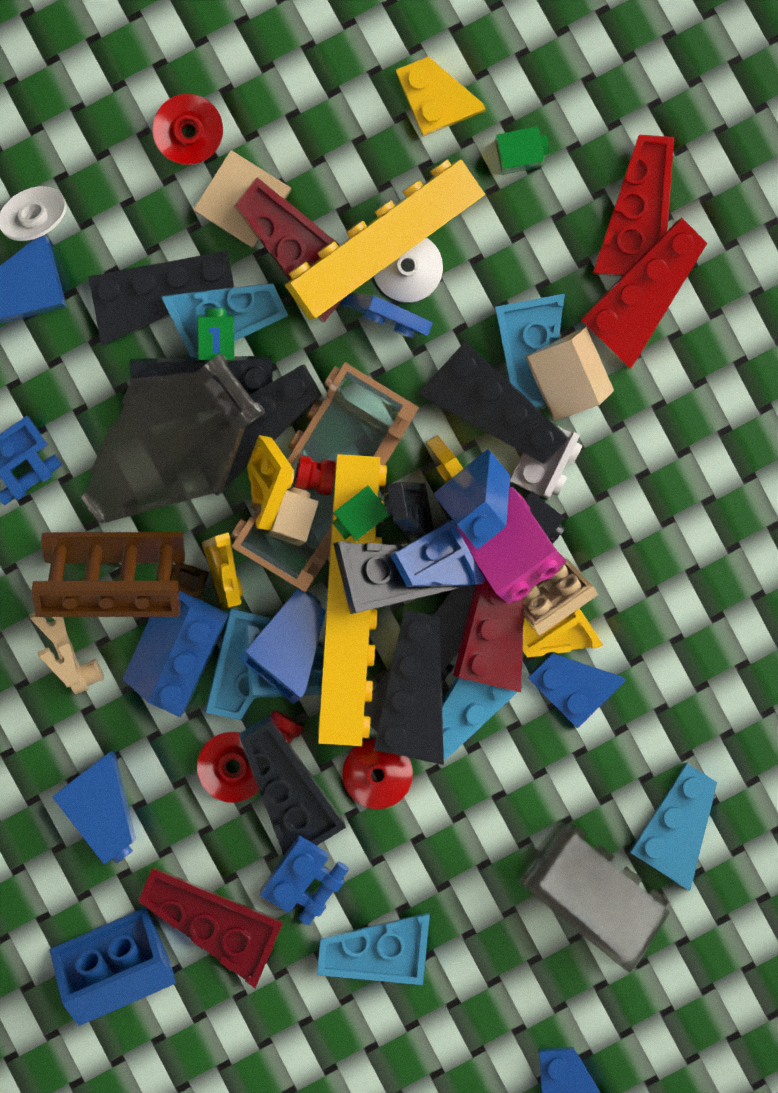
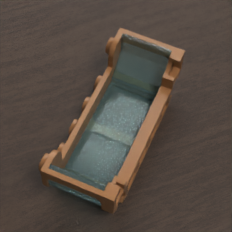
(352, 420)

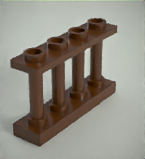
(109, 598)

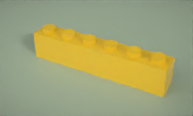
(384, 239)

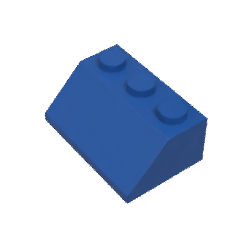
(175, 654)
(111, 967)

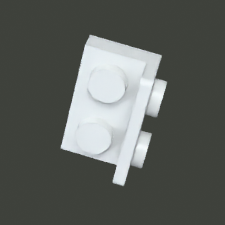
(548, 477)

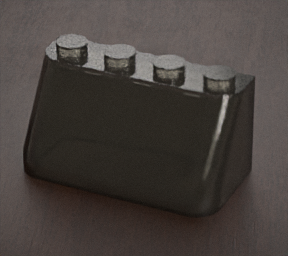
(595, 894)

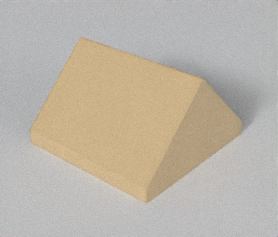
(570, 375)

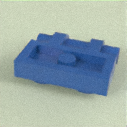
(18, 445)
(294, 875)

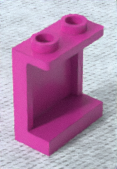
(517, 554)

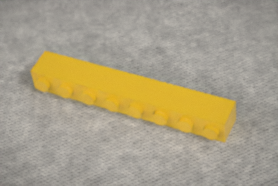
(347, 634)

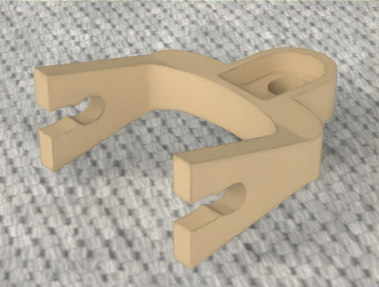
(67, 667)

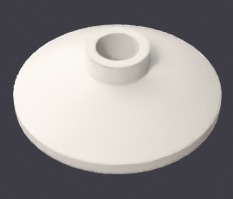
(32, 213)
(418, 283)

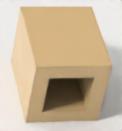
(294, 517)

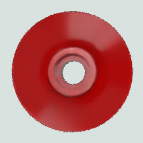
(182, 112)
(214, 773)
(373, 793)

